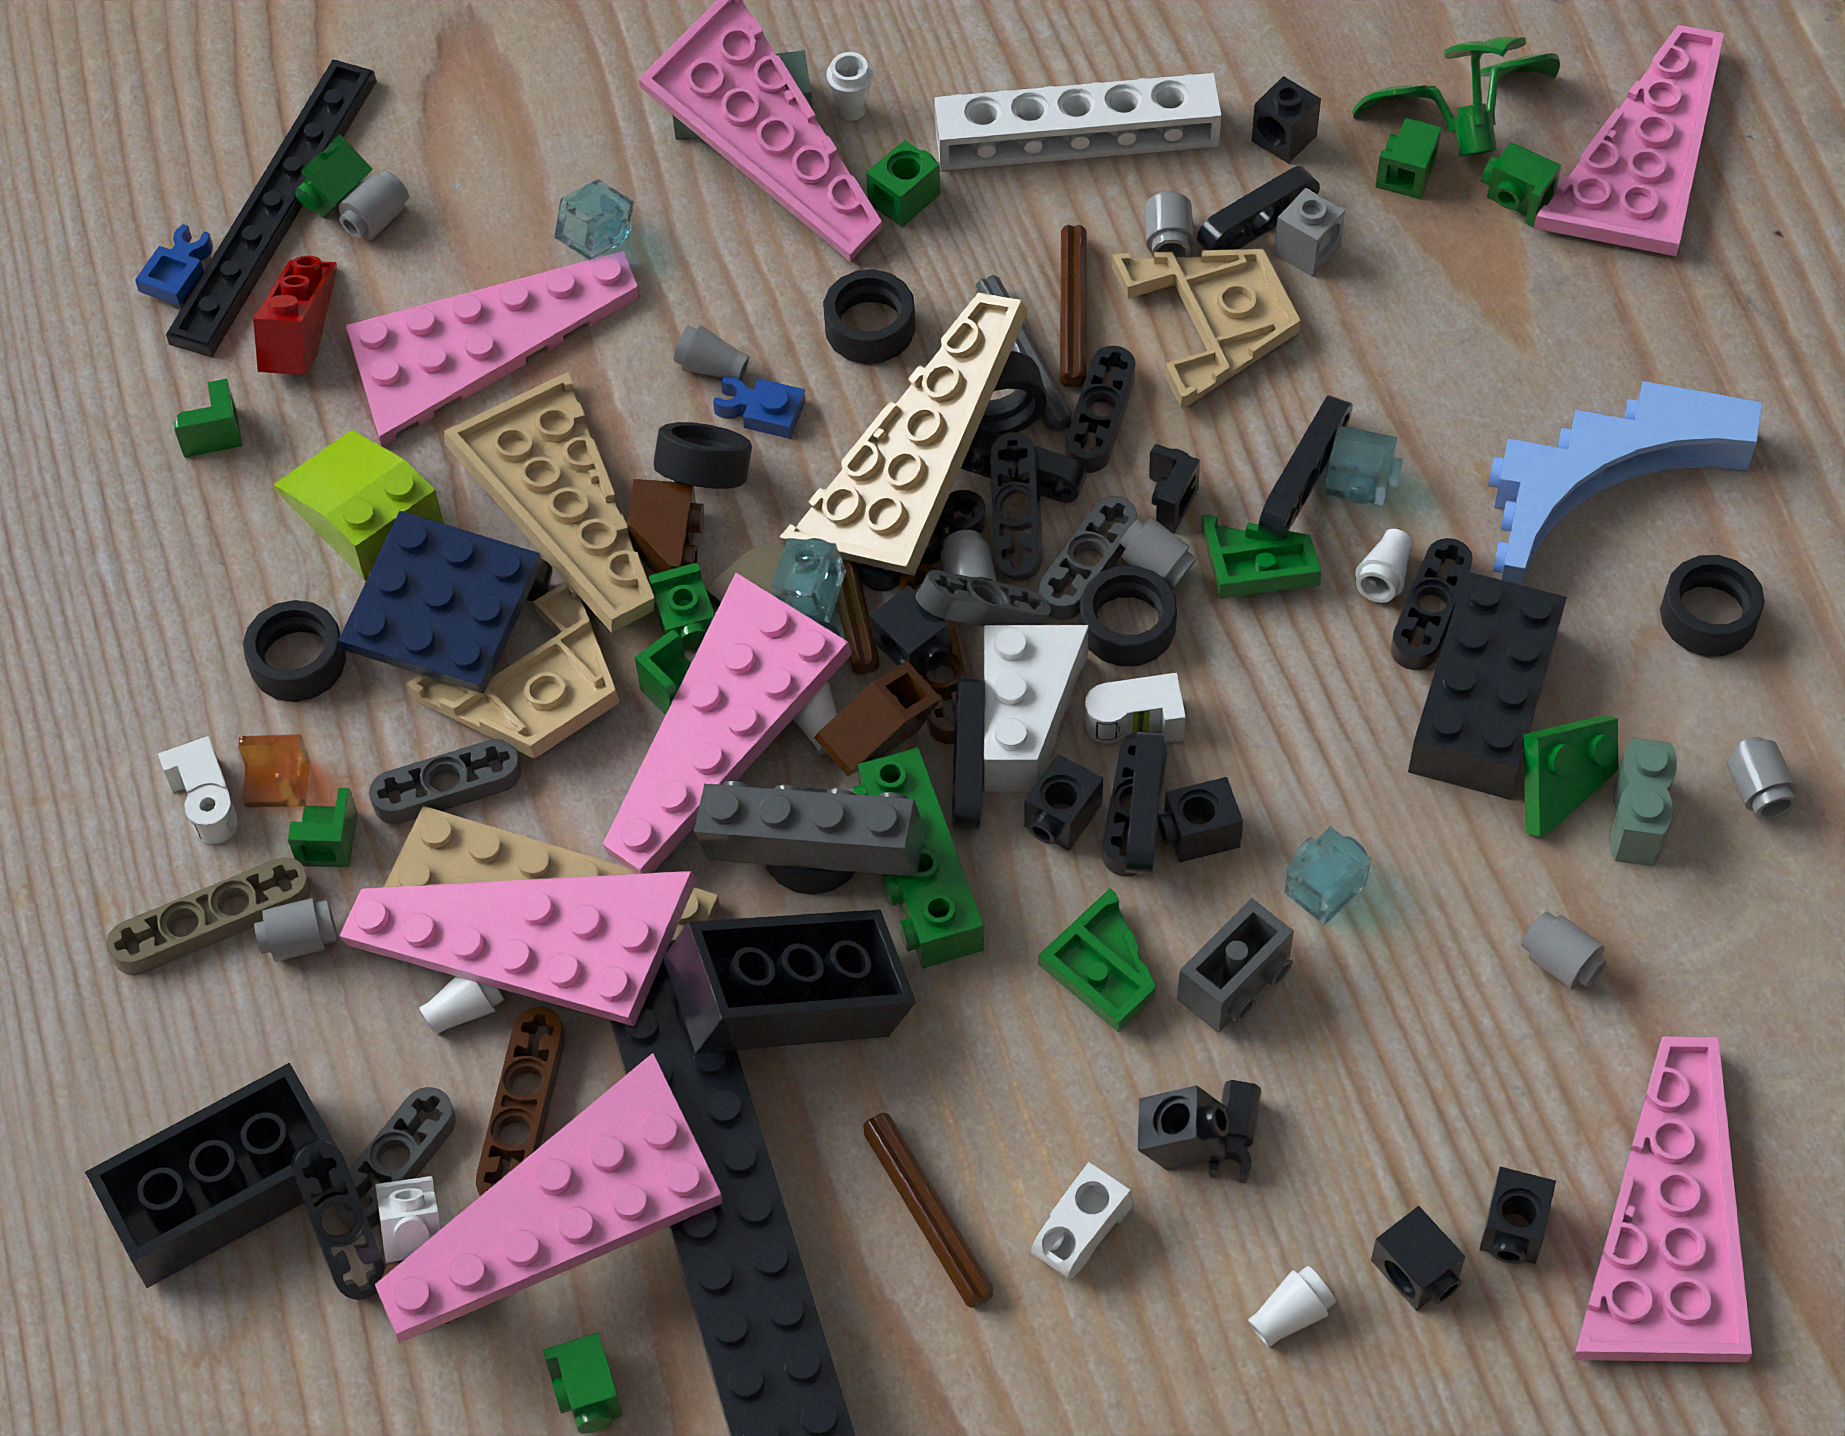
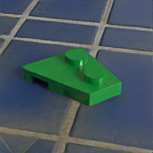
(1258, 562)
(1565, 768)
(1101, 963)

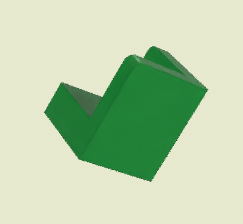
(210, 427)
(662, 669)
(325, 833)

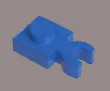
(175, 271)
(766, 408)

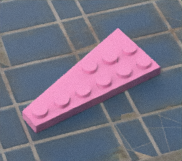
(750, 110)
(1644, 158)
(471, 340)
(736, 698)
(551, 939)
(583, 1193)
(1673, 1246)

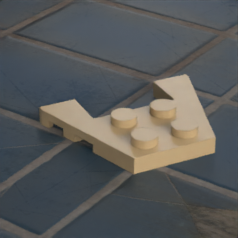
(1232, 303)
(542, 693)

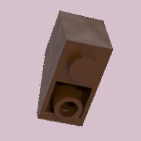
(663, 523)
(879, 718)

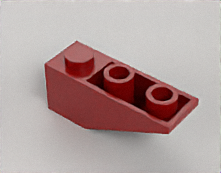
(294, 316)

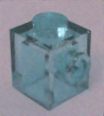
(594, 219)
(1363, 466)
(809, 577)
(1327, 874)

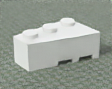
(1027, 691)

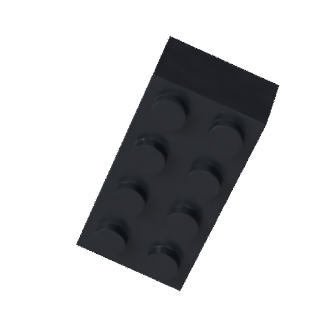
(1487, 685)
(788, 980)
(211, 1175)

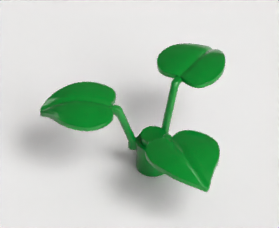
(1474, 122)

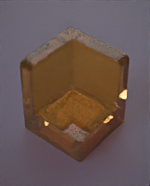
(274, 770)

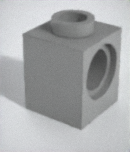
(1309, 232)

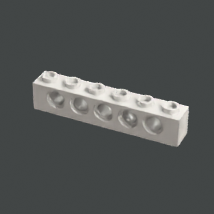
(1077, 121)

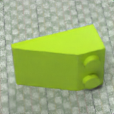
(354, 496)

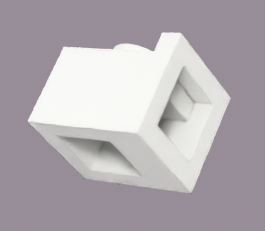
(406, 1216)

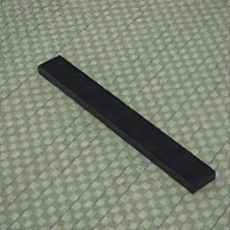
(268, 211)

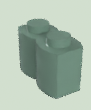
(1643, 801)

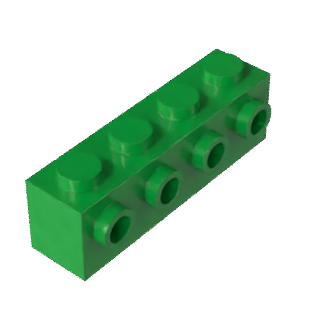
(937, 903)

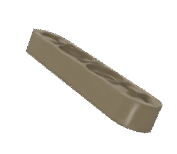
(205, 907)

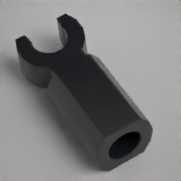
(1242, 1107)

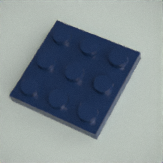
(441, 601)

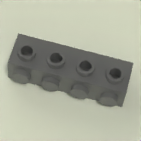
(810, 828)

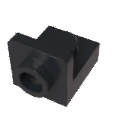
(1176, 484)

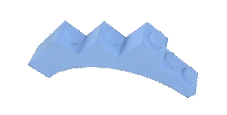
(1658, 433)

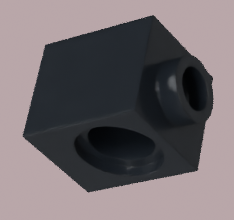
(1285, 119)
(911, 633)
(1067, 784)
(1205, 800)
(1182, 1128)
(1521, 1195)
(1419, 1259)

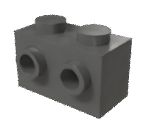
(1235, 966)

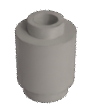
(373, 205)
(1169, 224)
(1158, 550)
(967, 555)
(1762, 777)
(296, 929)
(1564, 950)

